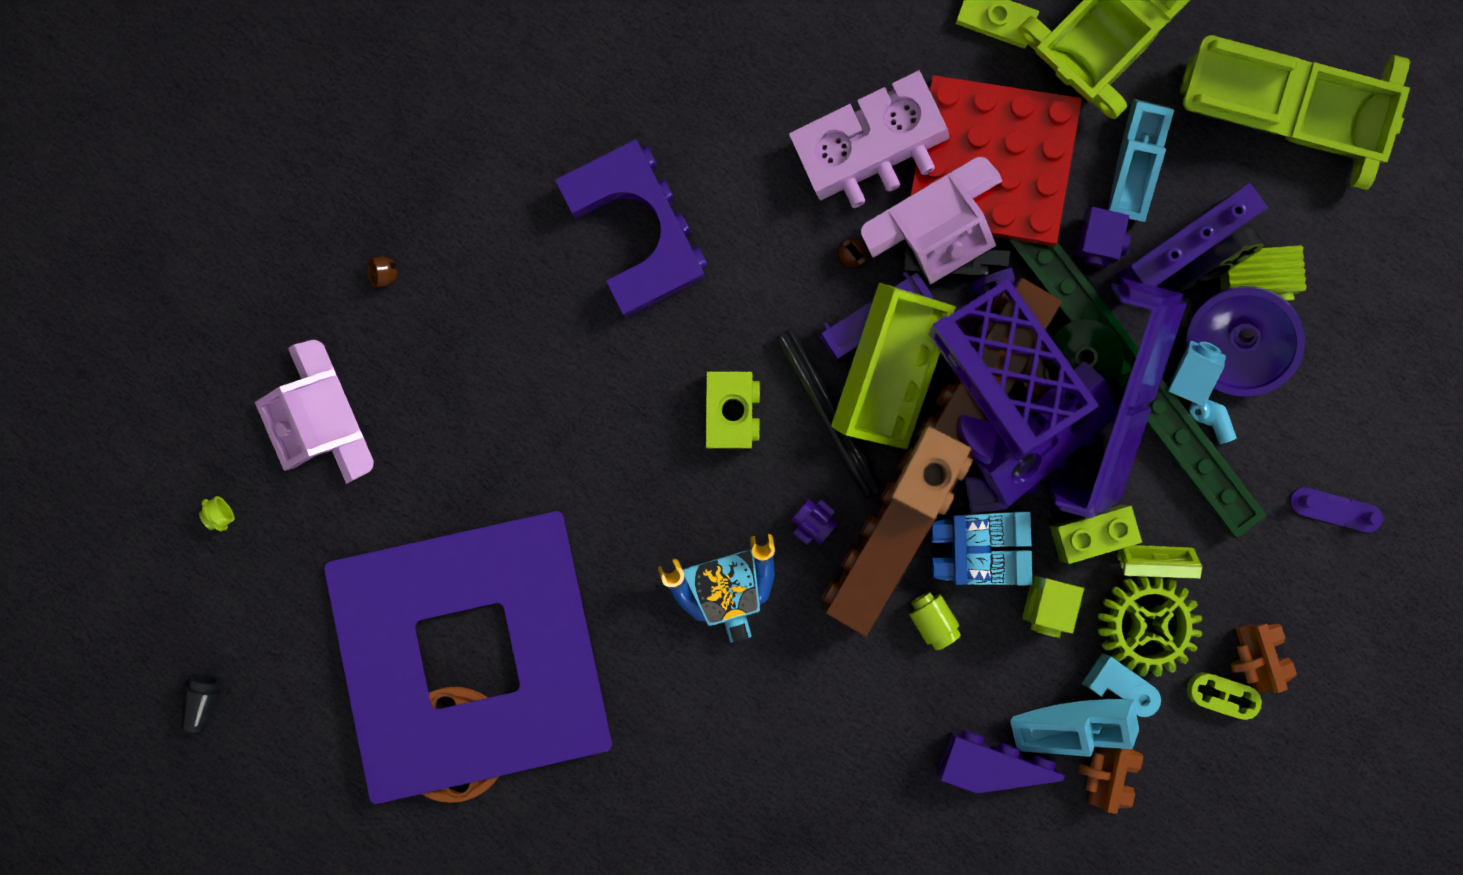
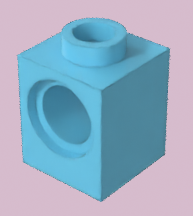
(1198, 372)

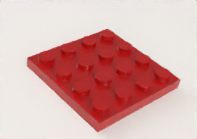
(1024, 138)

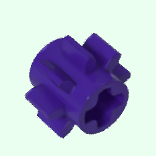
(814, 522)

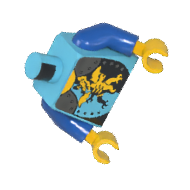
(725, 587)

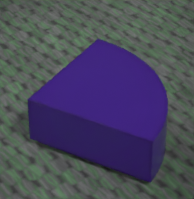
(988, 282)
(979, 436)
(981, 496)

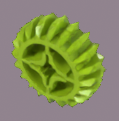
(1162, 614)

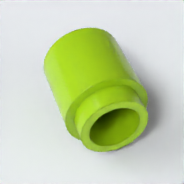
(934, 620)

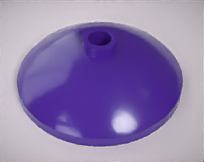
(1257, 362)

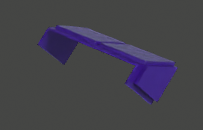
(1133, 412)

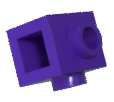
(1103, 237)

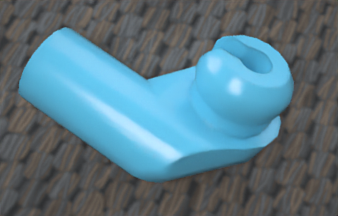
(1215, 416)

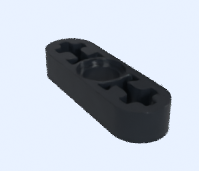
(1215, 262)

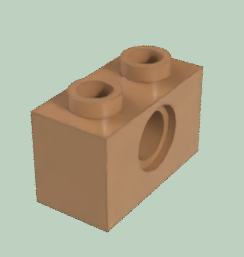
(936, 449)

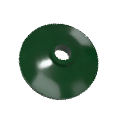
(1090, 336)

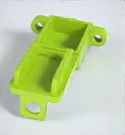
(1100, 44)
(1300, 100)

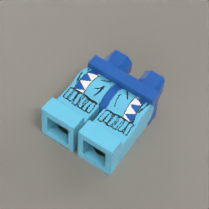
(970, 549)

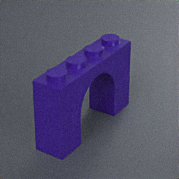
(629, 175)

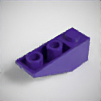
(987, 769)

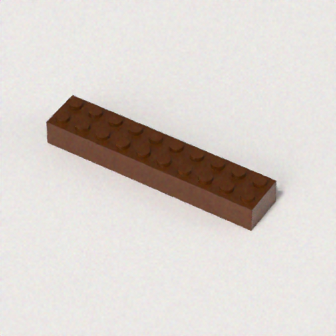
(897, 530)

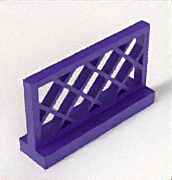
(990, 394)

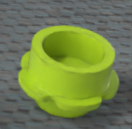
(216, 514)

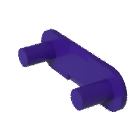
(1336, 509)

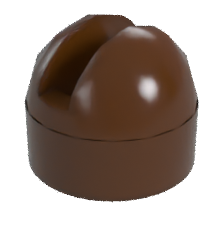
(846, 257)
(381, 271)

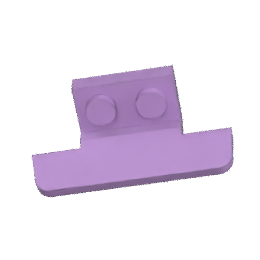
(939, 221)
(314, 416)

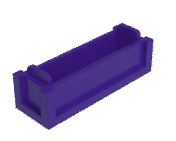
(846, 334)

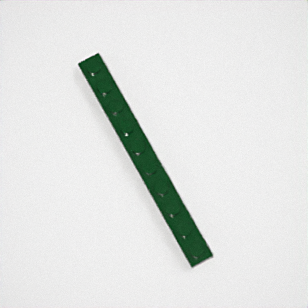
(1168, 417)

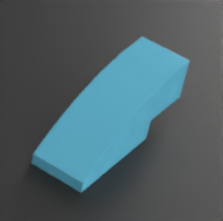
(1140, 159)
(1077, 727)

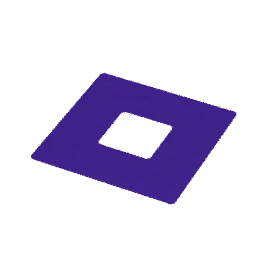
(424, 749)

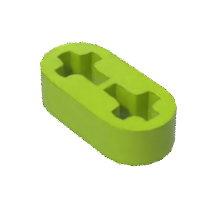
(1222, 704)

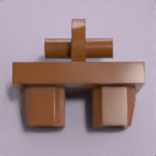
(1260, 659)
(1108, 775)

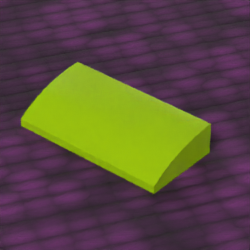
(891, 368)

